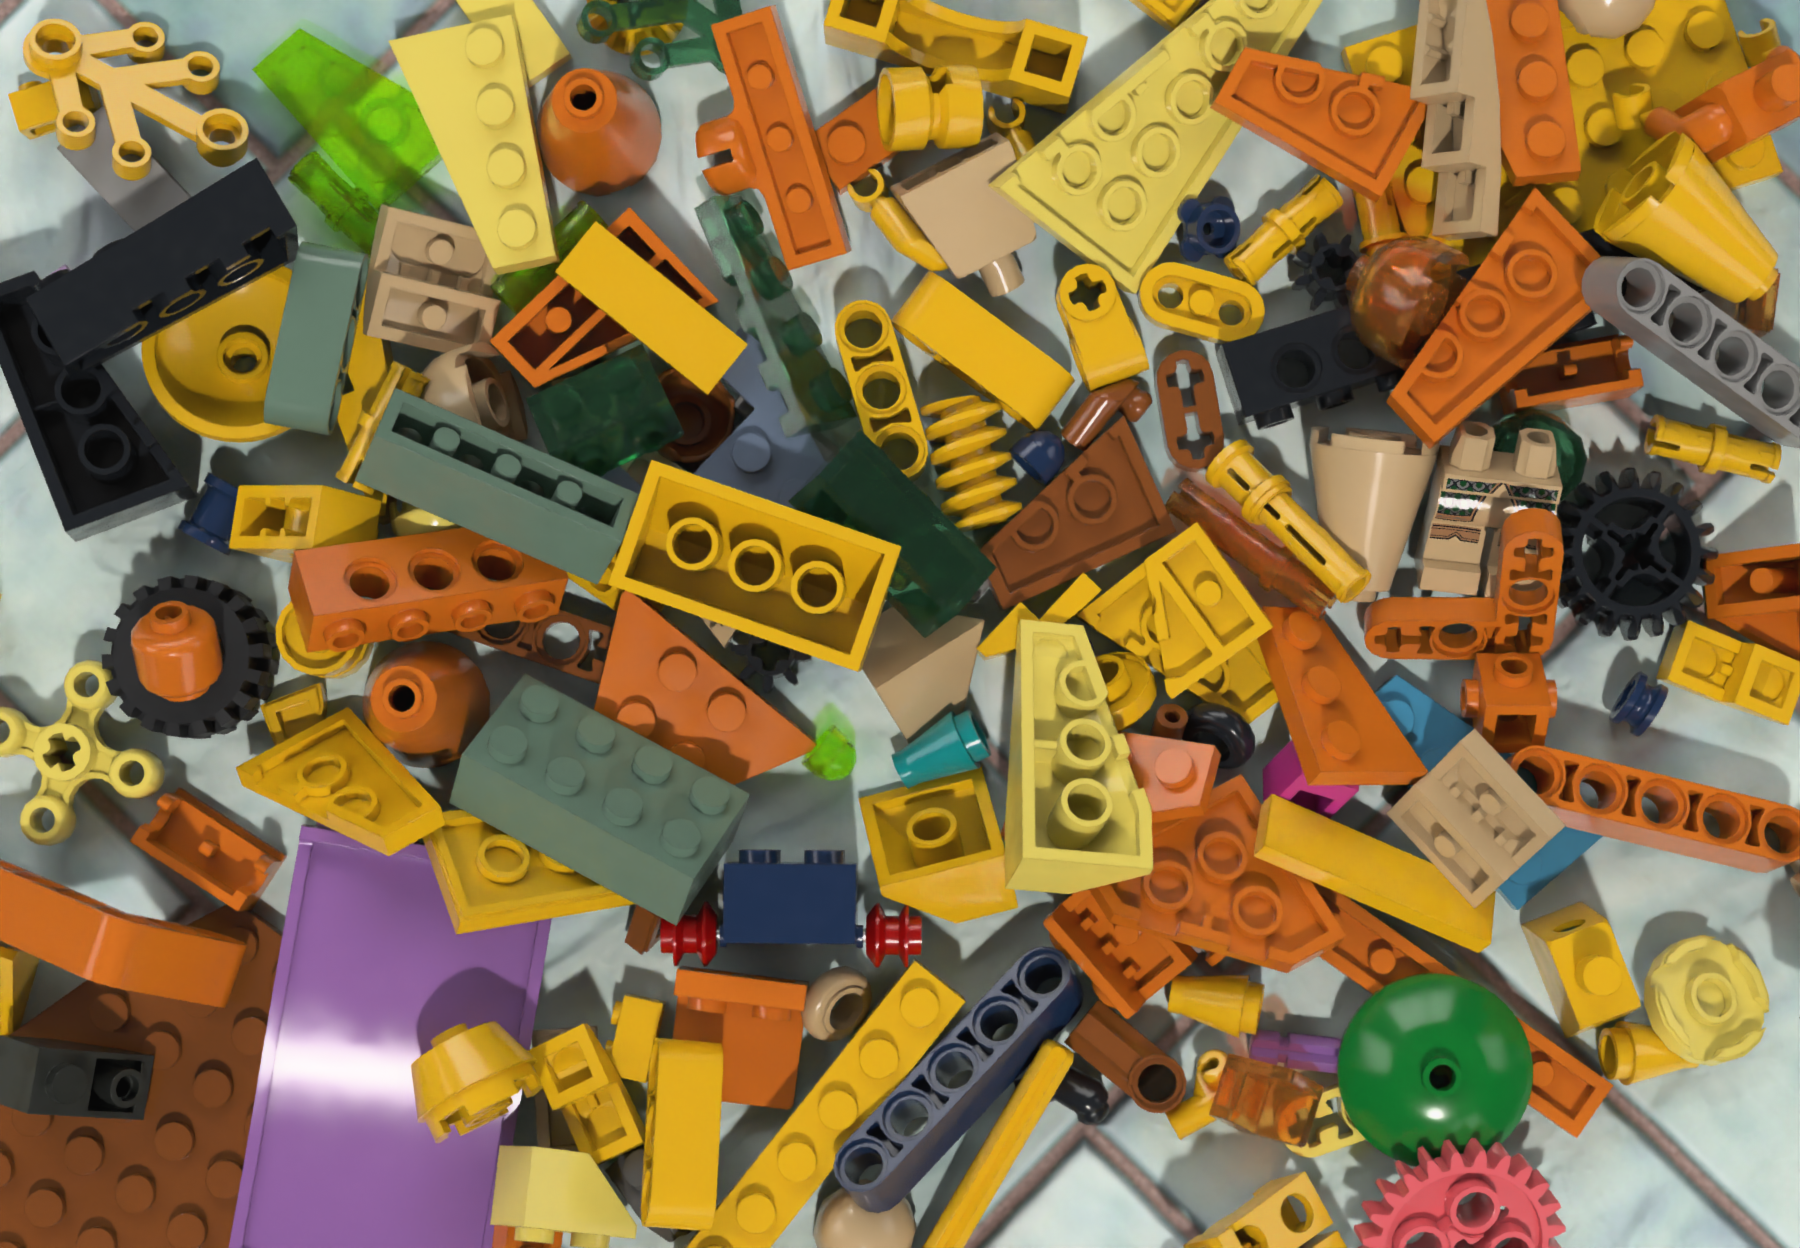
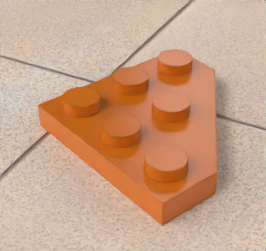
(1219, 895)

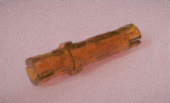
(1269, 562)

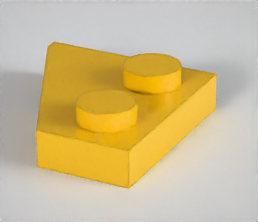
(1199, 608)

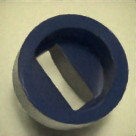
(1039, 455)

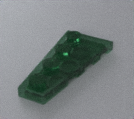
(768, 311)

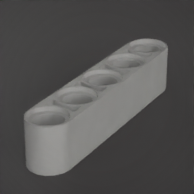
(1693, 342)

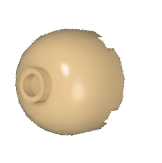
(472, 388)

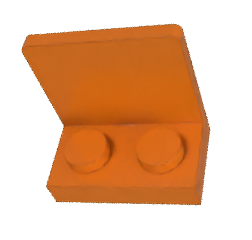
(754, 1022)

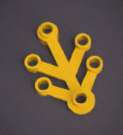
(131, 89)

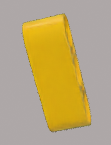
(982, 351)
(881, 362)
(682, 1134)

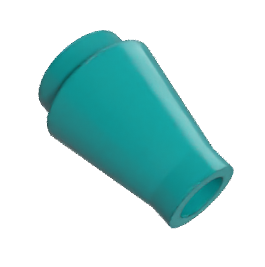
(943, 750)

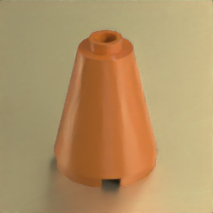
(598, 131)
(447, 707)

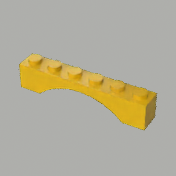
(837, 1105)

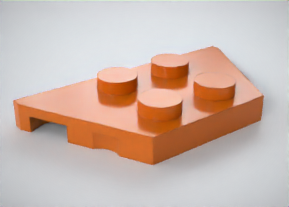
(689, 700)

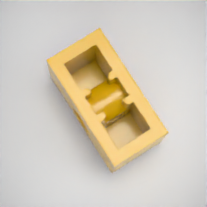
(292, 518)

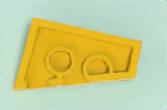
(1127, 619)
(346, 782)

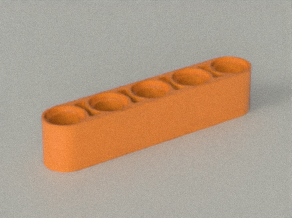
(1679, 807)

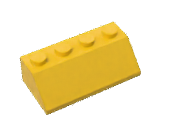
(755, 566)

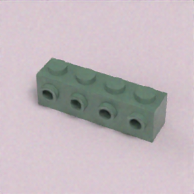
(497, 486)

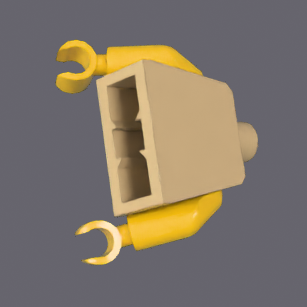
(951, 214)

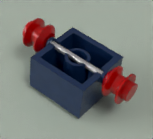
(792, 905)

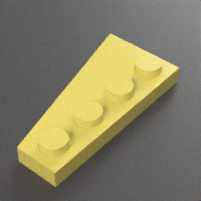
(483, 123)

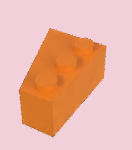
(567, 331)

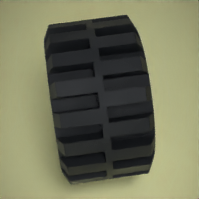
(245, 660)

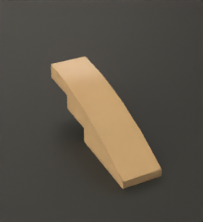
(1462, 133)

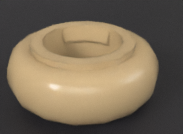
(850, 1011)

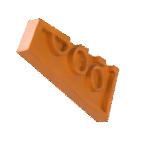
(1499, 323)

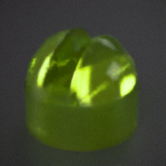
(832, 756)

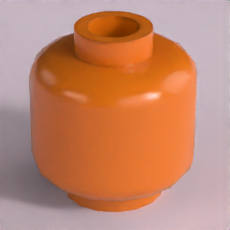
(177, 651)

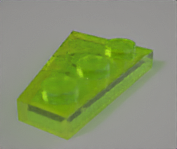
(353, 115)

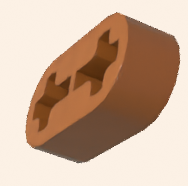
(1204, 409)

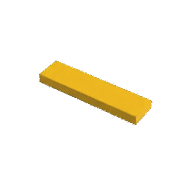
(1370, 872)

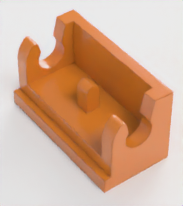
(1574, 376)
(209, 850)

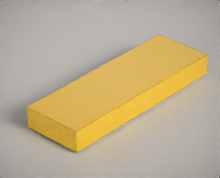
(651, 308)

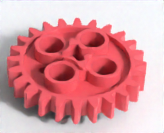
(1429, 1198)

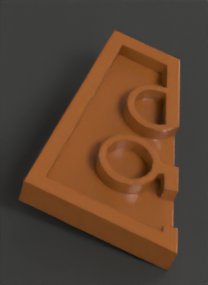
(1079, 521)

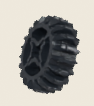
(1661, 514)

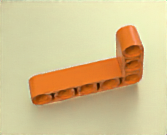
(115, 945)

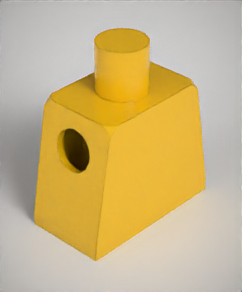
(1581, 968)

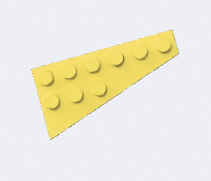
(1147, 140)

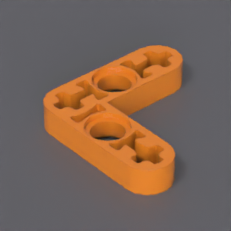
(1493, 619)

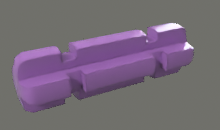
(1295, 1050)

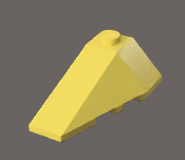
(1070, 787)

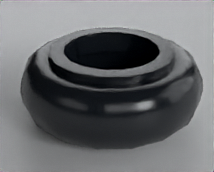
(1223, 728)

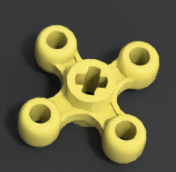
(92, 761)

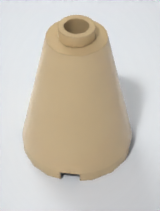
(1370, 495)

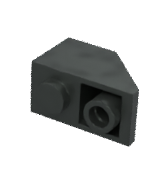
(73, 1078)

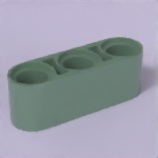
(316, 338)

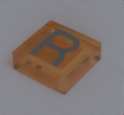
(1759, 314)

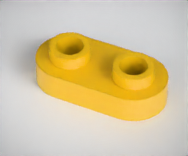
(1201, 299)

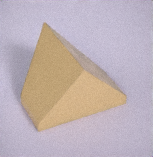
(920, 675)

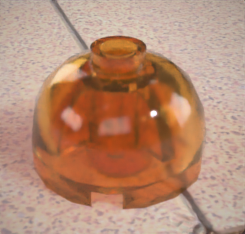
(1403, 295)

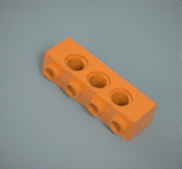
(394, 573)

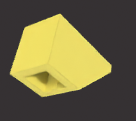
(557, 1192)

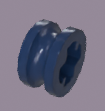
(1638, 704)

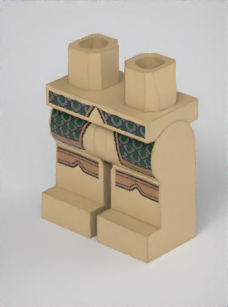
(1473, 498)

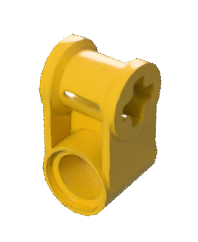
(1100, 339)

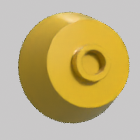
(470, 1078)

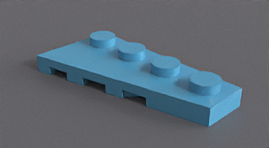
(1432, 734)

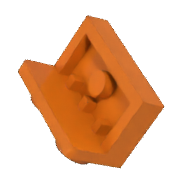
(1120, 961)

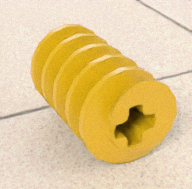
(971, 462)

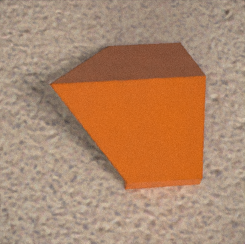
(1758, 595)

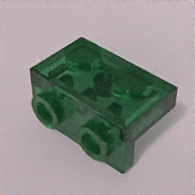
(606, 414)

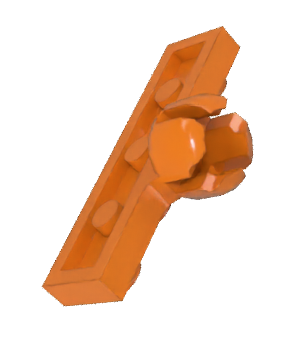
(772, 140)

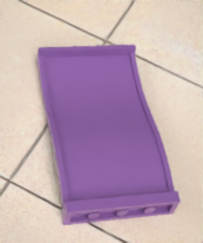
(354, 1001)

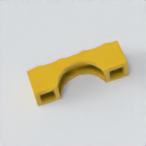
(1011, 57)

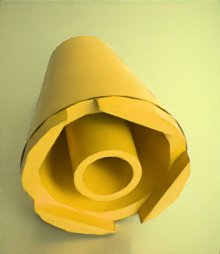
(1688, 222)

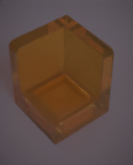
(1266, 1100)

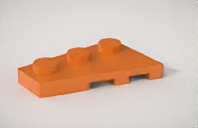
(1326, 117)

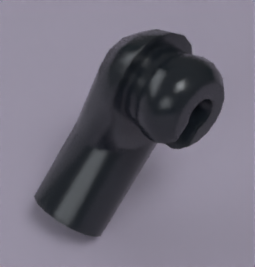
(1082, 1095)

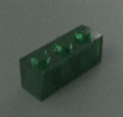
(870, 494)

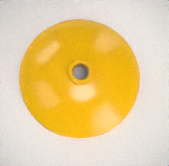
(195, 361)

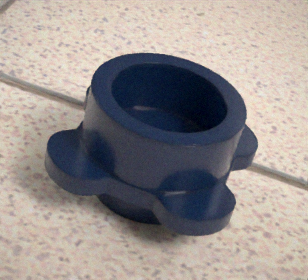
(1223, 228)

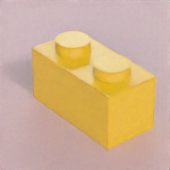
(37, 110)
(637, 1027)

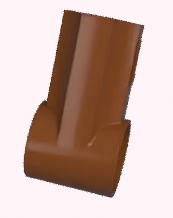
(1122, 1055)

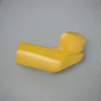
(1194, 1112)

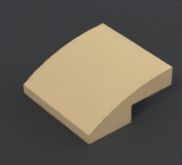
(428, 283)
(1475, 818)

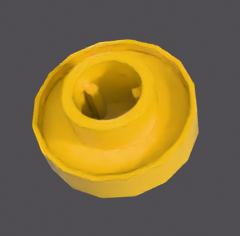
(1129, 686)

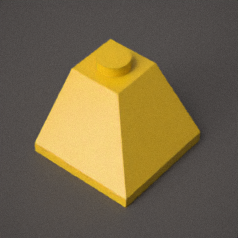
(939, 847)

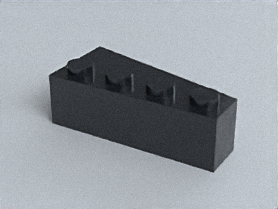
(166, 270)
(83, 430)

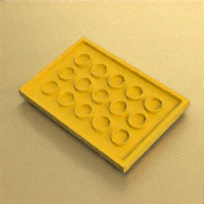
(1676, 51)

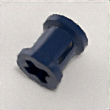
(213, 515)

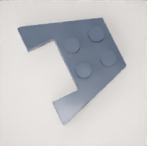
(757, 453)

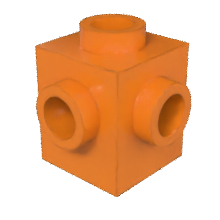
(1509, 700)

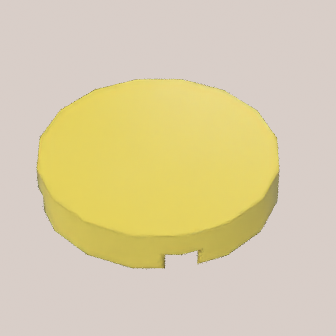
(1706, 1000)

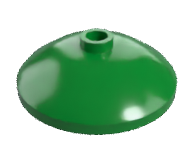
(1410, 1031)

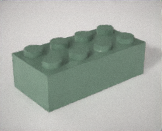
(598, 798)

